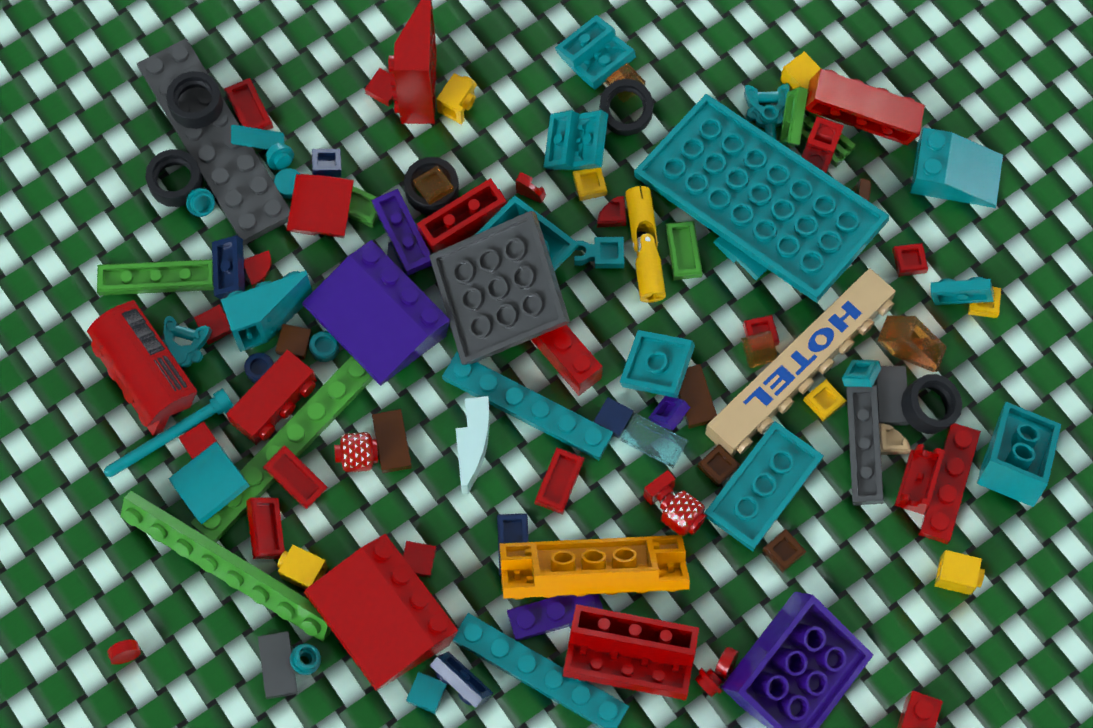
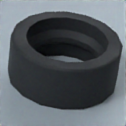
(188, 81)
(638, 89)
(167, 159)
(419, 168)
(948, 394)

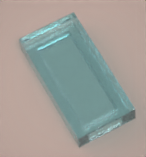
(654, 440)

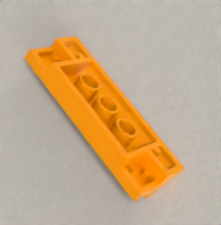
(593, 566)

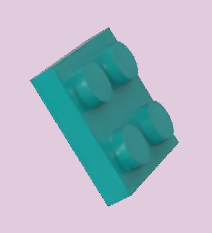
(657, 363)

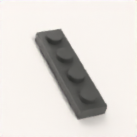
(865, 445)

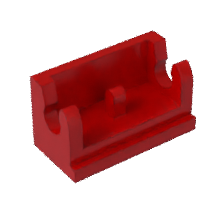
(919, 479)

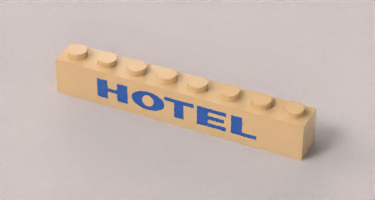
(800, 362)

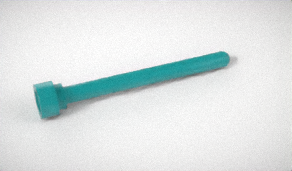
(219, 404)

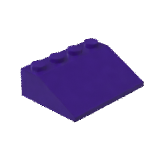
(377, 313)
(797, 666)

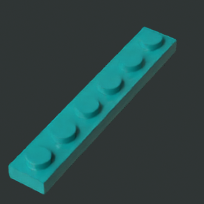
(529, 407)
(539, 673)

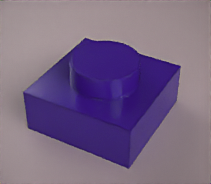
(669, 412)

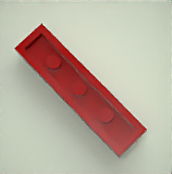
(950, 483)

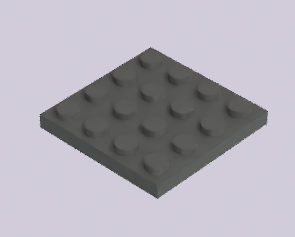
(499, 288)

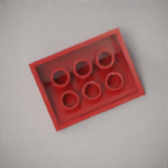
(414, 68)
(381, 612)

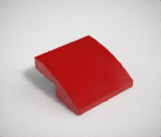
(320, 205)

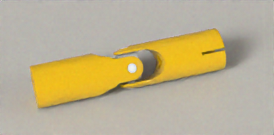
(648, 260)

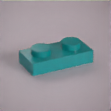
(963, 291)

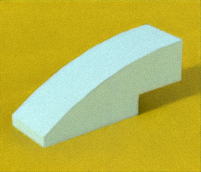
(473, 440)

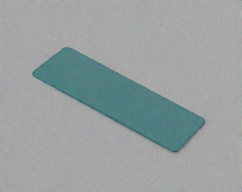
(255, 137)

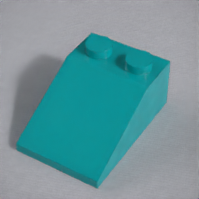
(956, 169)
(558, 243)
(1020, 455)

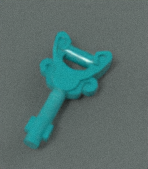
(770, 115)
(188, 353)

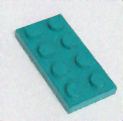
(763, 486)

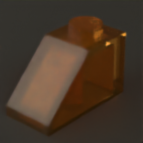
(912, 342)

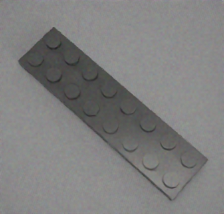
(229, 170)

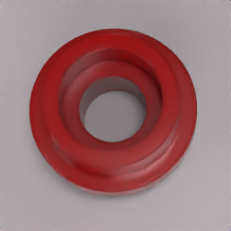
(709, 682)

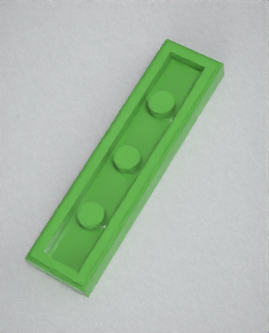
(155, 277)

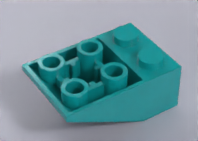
(261, 311)

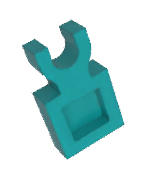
(606, 252)

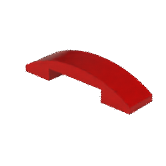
(822, 143)

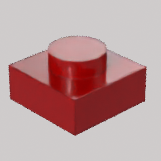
(659, 488)

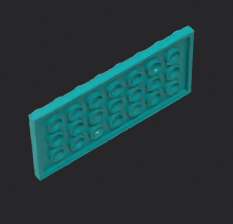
(761, 197)

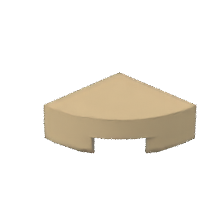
(892, 441)

